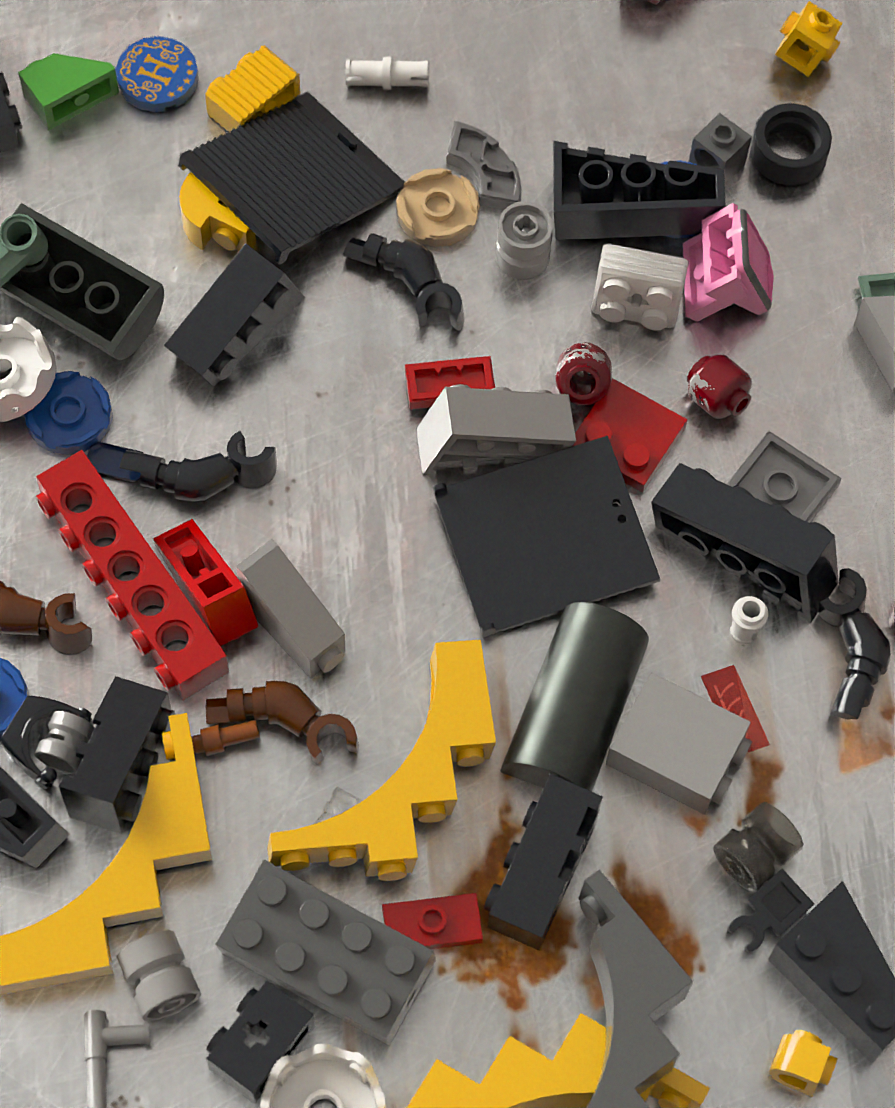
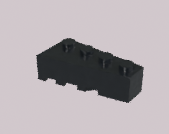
(630, 196)
(750, 537)

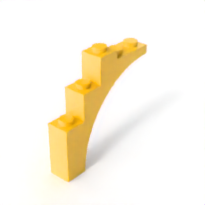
(423, 787)

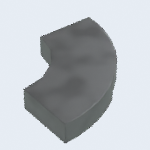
(486, 164)

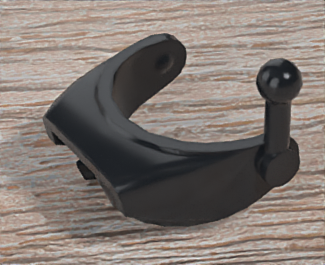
(16, 735)

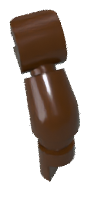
(29, 616)
(282, 705)

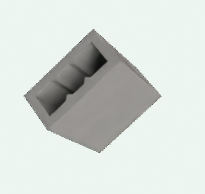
(679, 744)

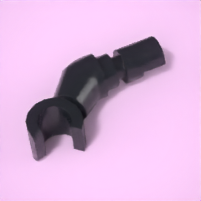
(416, 268)
(205, 476)
(865, 644)

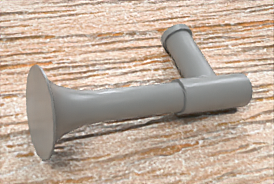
(97, 1039)

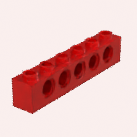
(77, 483)

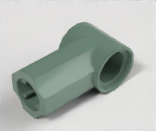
(14, 257)

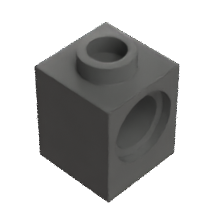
(721, 146)

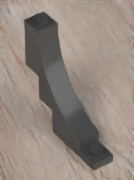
(638, 988)

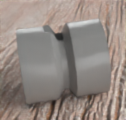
(524, 240)
(160, 980)

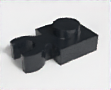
(776, 906)

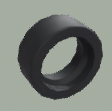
(795, 118)

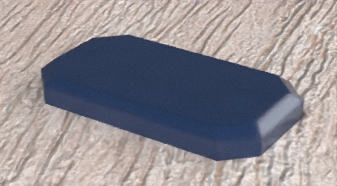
(107, 460)

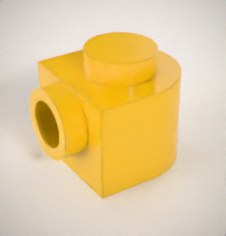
(802, 1062)

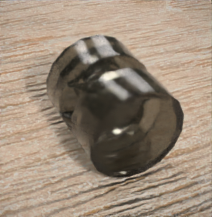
(764, 841)

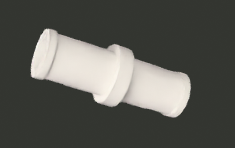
(387, 73)

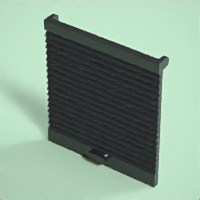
(292, 174)
(545, 535)

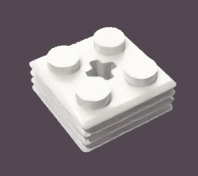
(639, 286)

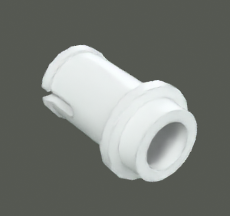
(748, 617)

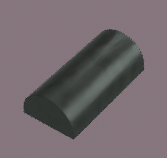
(87, 290)
(577, 697)

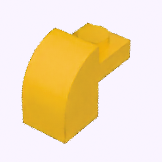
(208, 217)

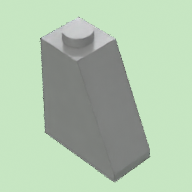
(291, 610)

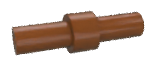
(214, 740)

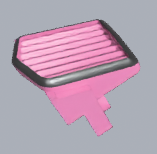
(727, 266)

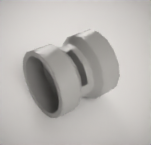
(63, 741)

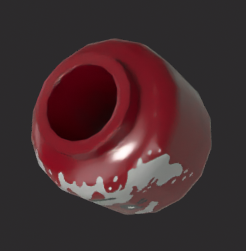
(584, 386)
(719, 386)

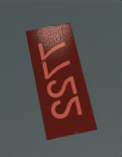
(729, 693)

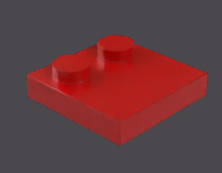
(637, 429)

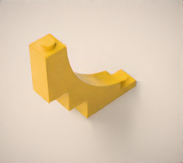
(165, 835)
(530, 1080)

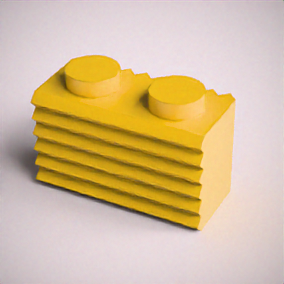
(253, 88)

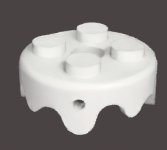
(32, 367)
(323, 1074)

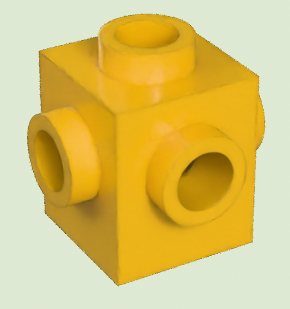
(808, 38)

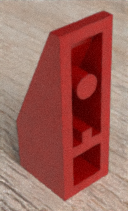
(207, 582)

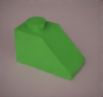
(66, 86)

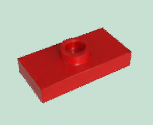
(428, 379)
(437, 921)

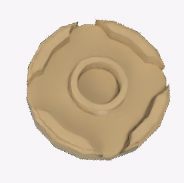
(437, 207)

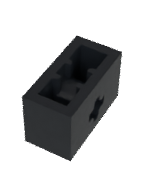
(285, 1029)

